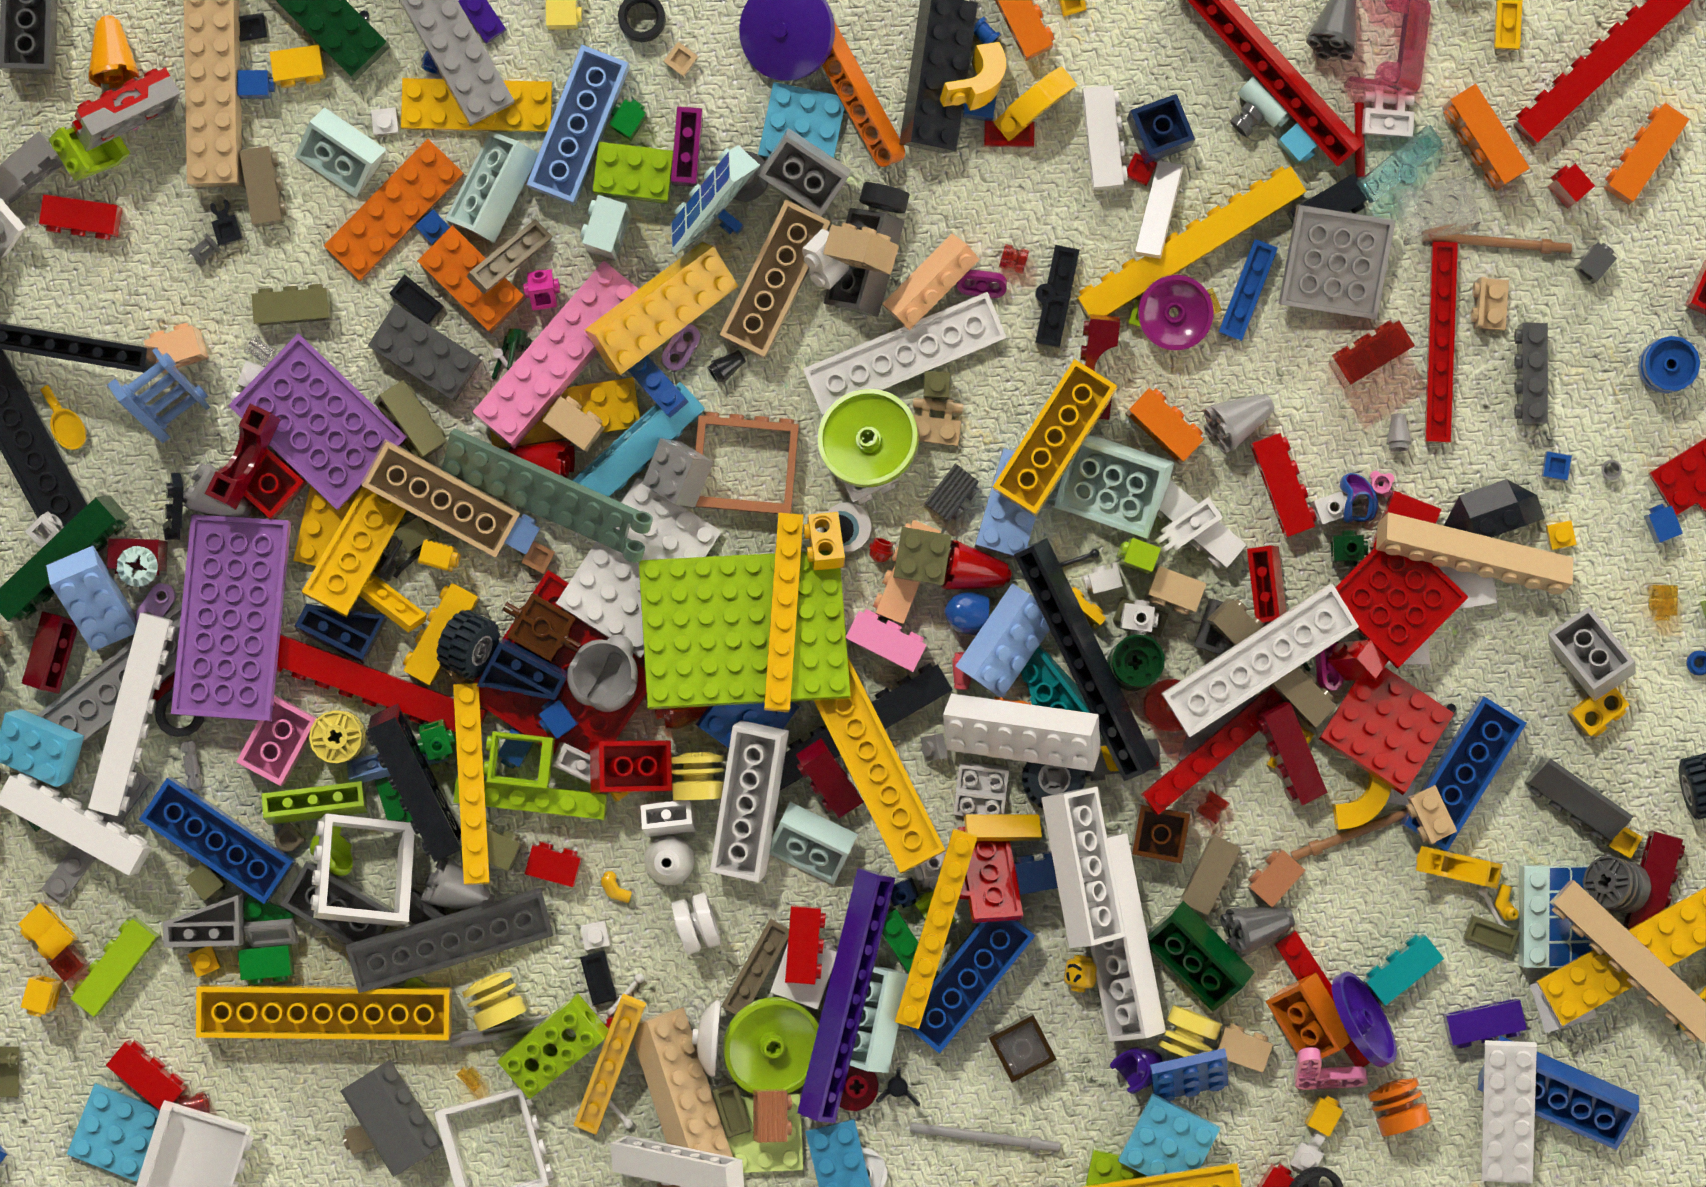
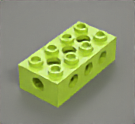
(553, 1030)

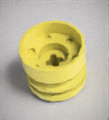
(351, 742)
(697, 776)
(494, 1000)
(1189, 1032)

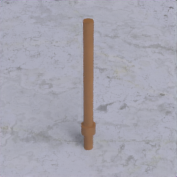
(1545, 246)
(1316, 847)

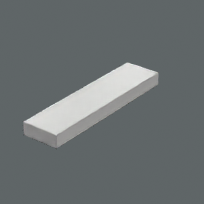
(1159, 209)

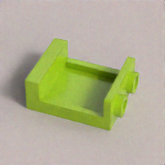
(82, 163)

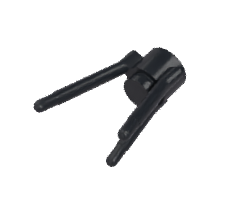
(387, 566)
(898, 1087)

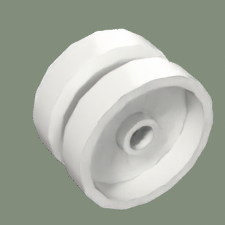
(696, 923)

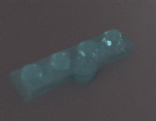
(1400, 165)

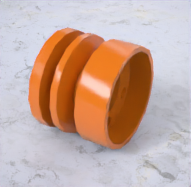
(1399, 1108)

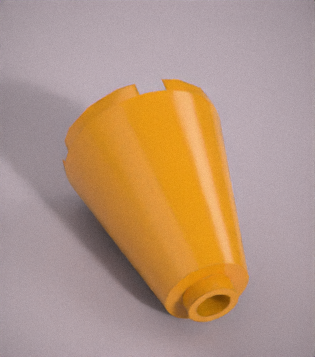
(111, 55)

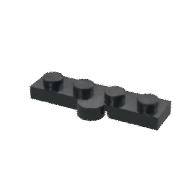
(1056, 296)

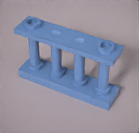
(147, 414)

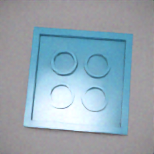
(806, 112)
(114, 1132)
(1168, 1139)

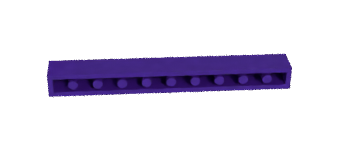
(846, 995)

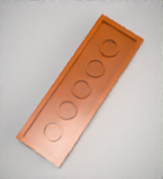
(394, 209)

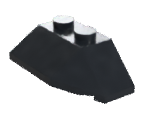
(1495, 509)

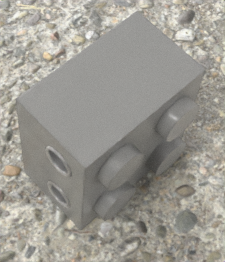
(677, 472)

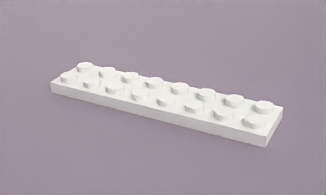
(907, 353)
(1260, 660)

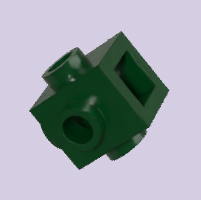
(1339, 548)

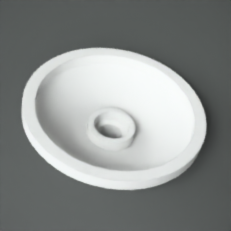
(707, 1037)

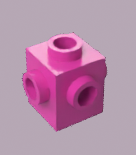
(542, 289)

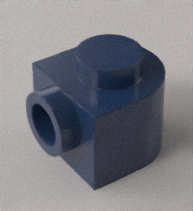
(904, 893)

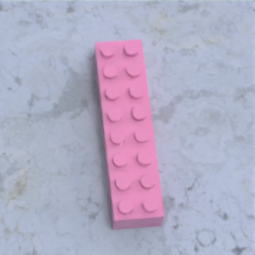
(551, 359)

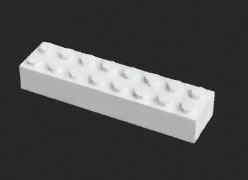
(1125, 964)

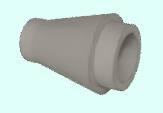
(1398, 434)

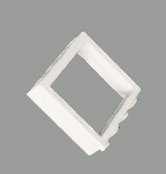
(404, 871)
(532, 1126)

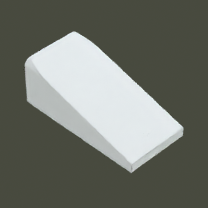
(572, 761)

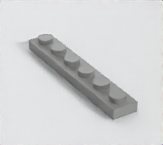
(78, 861)

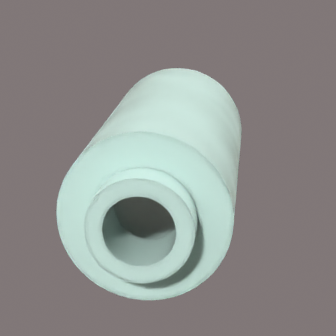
(1260, 97)

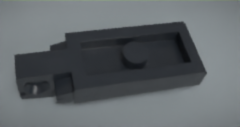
(174, 509)

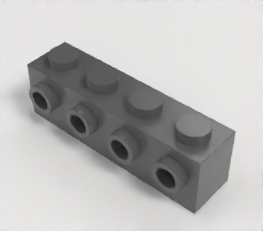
(1532, 374)

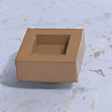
(538, 557)

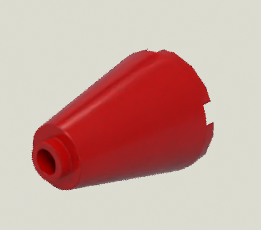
(553, 456)
(974, 569)

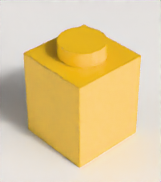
(1324, 1115)

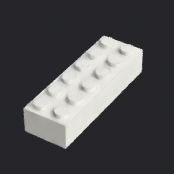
(1022, 732)
(749, 801)
(75, 825)
(1083, 867)

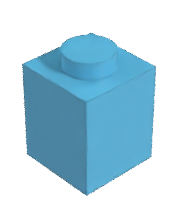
(1298, 144)

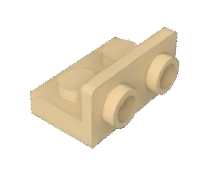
(1490, 304)
(1431, 815)

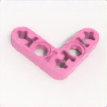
(1310, 1075)

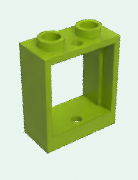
(490, 766)

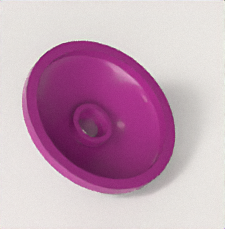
(1193, 315)

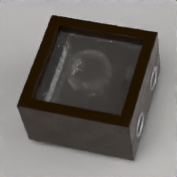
(1022, 1047)

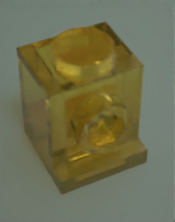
(1663, 601)

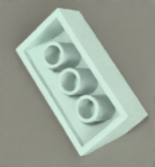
(492, 186)
(877, 1024)

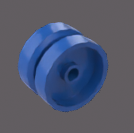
(1681, 357)

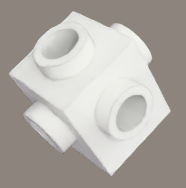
(1129, 620)
(929, 871)

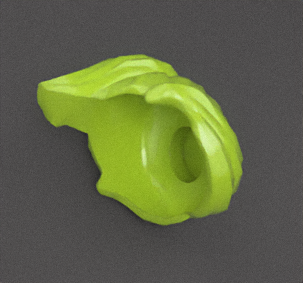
(340, 854)

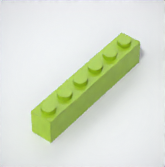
(543, 800)

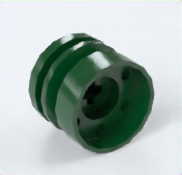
(1142, 650)

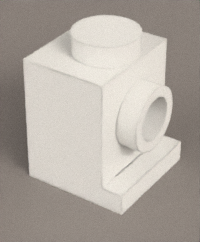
(1323, 511)
(47, 525)
(1103, 579)

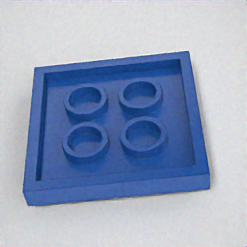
(720, 719)
(1190, 1075)

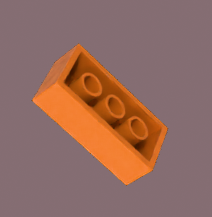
(1485, 137)
(451, 261)

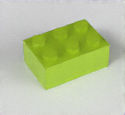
(633, 172)

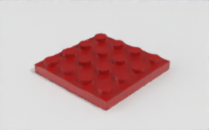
(1398, 602)
(1387, 728)

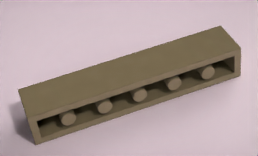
(1295, 687)

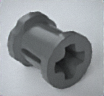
(207, 241)

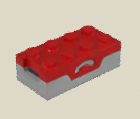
(125, 108)

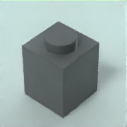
(1596, 262)

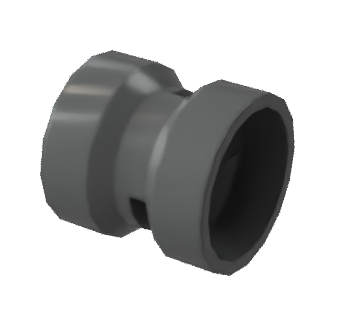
(1247, 119)

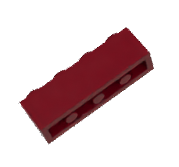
(1290, 753)
(1660, 863)

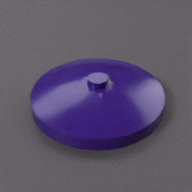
(787, 36)
(1364, 1019)

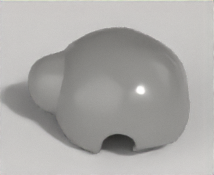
(604, 673)

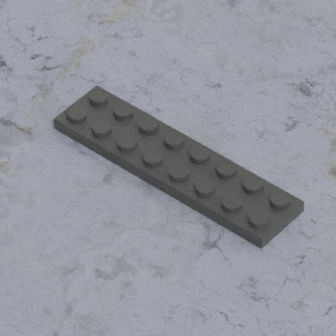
(449, 940)

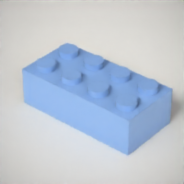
(1004, 524)
(92, 598)
(1005, 642)

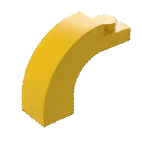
(980, 90)
(1034, 102)
(1363, 808)
(1458, 867)

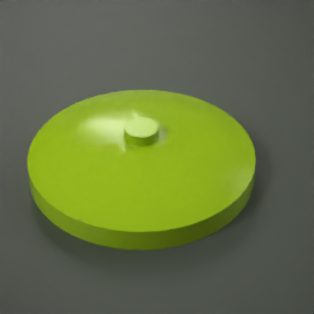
(868, 438)
(770, 1045)

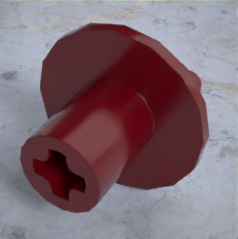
(859, 1089)

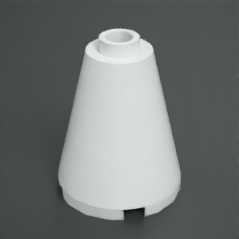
(677, 851)

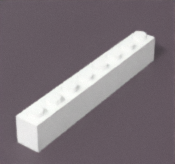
(131, 713)

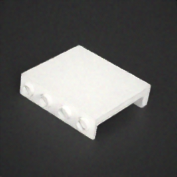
(194, 1149)

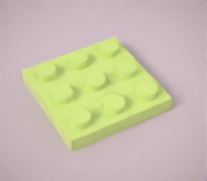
(770, 1155)

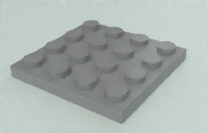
(1336, 262)

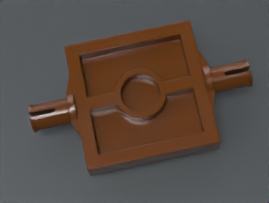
(541, 627)

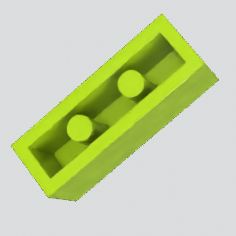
(1138, 555)

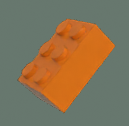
(1165, 425)
(1309, 1016)

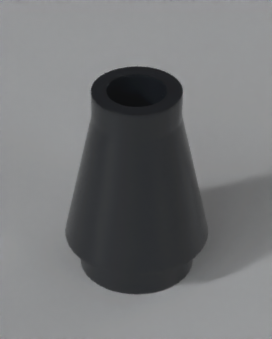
(725, 366)

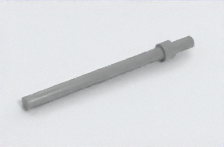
(1033, 1143)

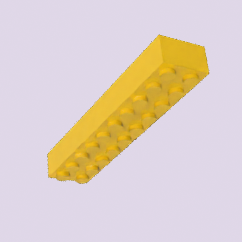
(323, 1012)

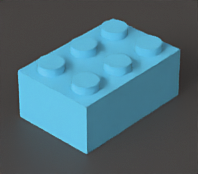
(39, 747)

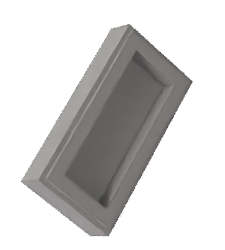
(271, 933)

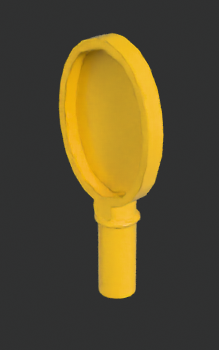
(64, 423)

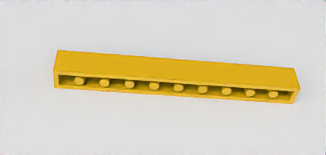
(1194, 243)

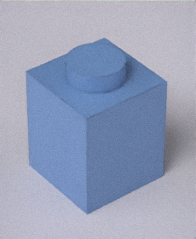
(522, 534)

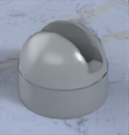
(1607, 473)

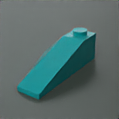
(1050, 684)

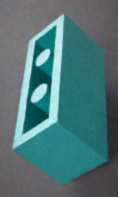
(1403, 968)

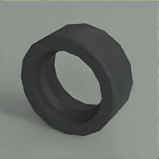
(641, 36)
(884, 197)
(168, 728)

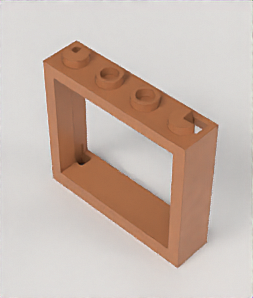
(759, 422)

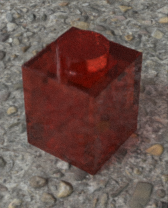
(68, 963)

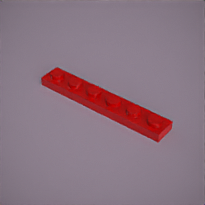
(1303, 965)

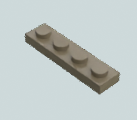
(509, 256)
(756, 967)

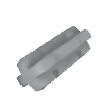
(191, 764)

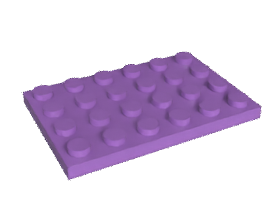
(325, 422)

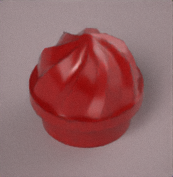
(880, 550)

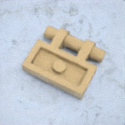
(936, 429)

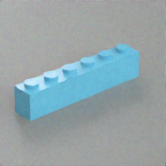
(637, 446)

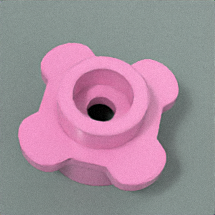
(1387, 480)

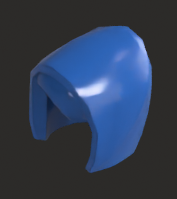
(967, 612)

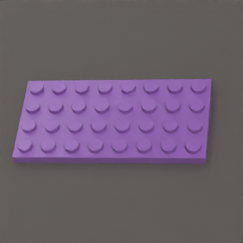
(231, 617)

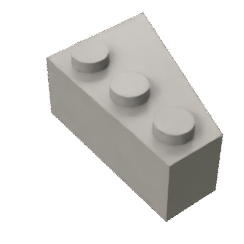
(27, 167)
(209, 926)

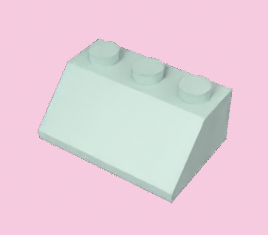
(340, 152)
(812, 843)

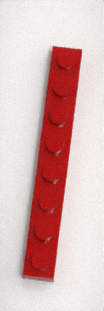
(1441, 342)
(1208, 754)

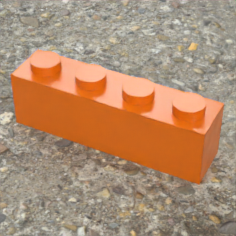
(1026, 27)
(1646, 153)

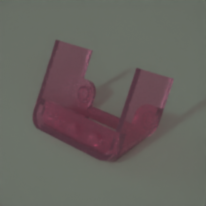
(1407, 72)

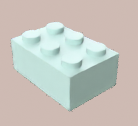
(606, 227)

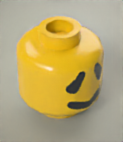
(1080, 973)

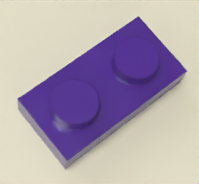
(483, 18)

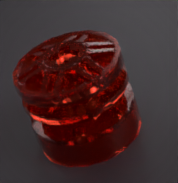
(1155, 707)

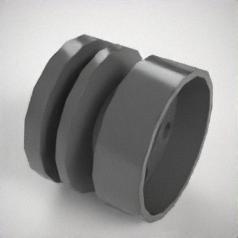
(1617, 884)

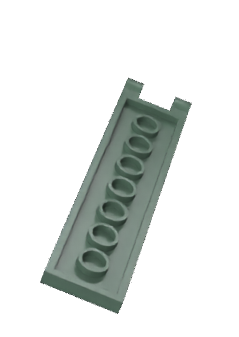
(546, 494)

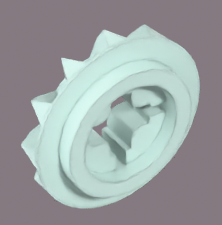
(142, 577)

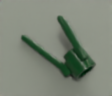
(515, 342)

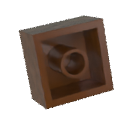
(1160, 835)

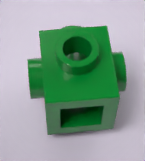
(435, 732)

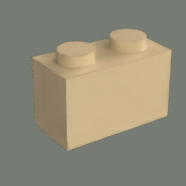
(1245, 1048)

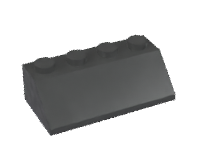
(860, 288)
(1578, 799)
(391, 1118)

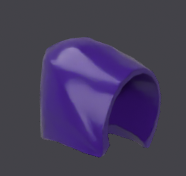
(1135, 1067)

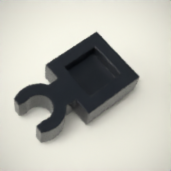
(226, 227)

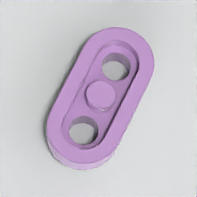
(681, 348)
(154, 605)

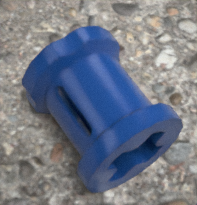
(985, 32)

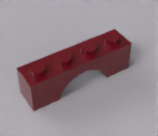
(1101, 335)
(254, 437)

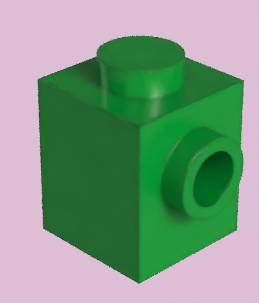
(628, 118)

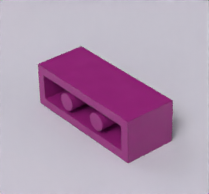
(687, 146)

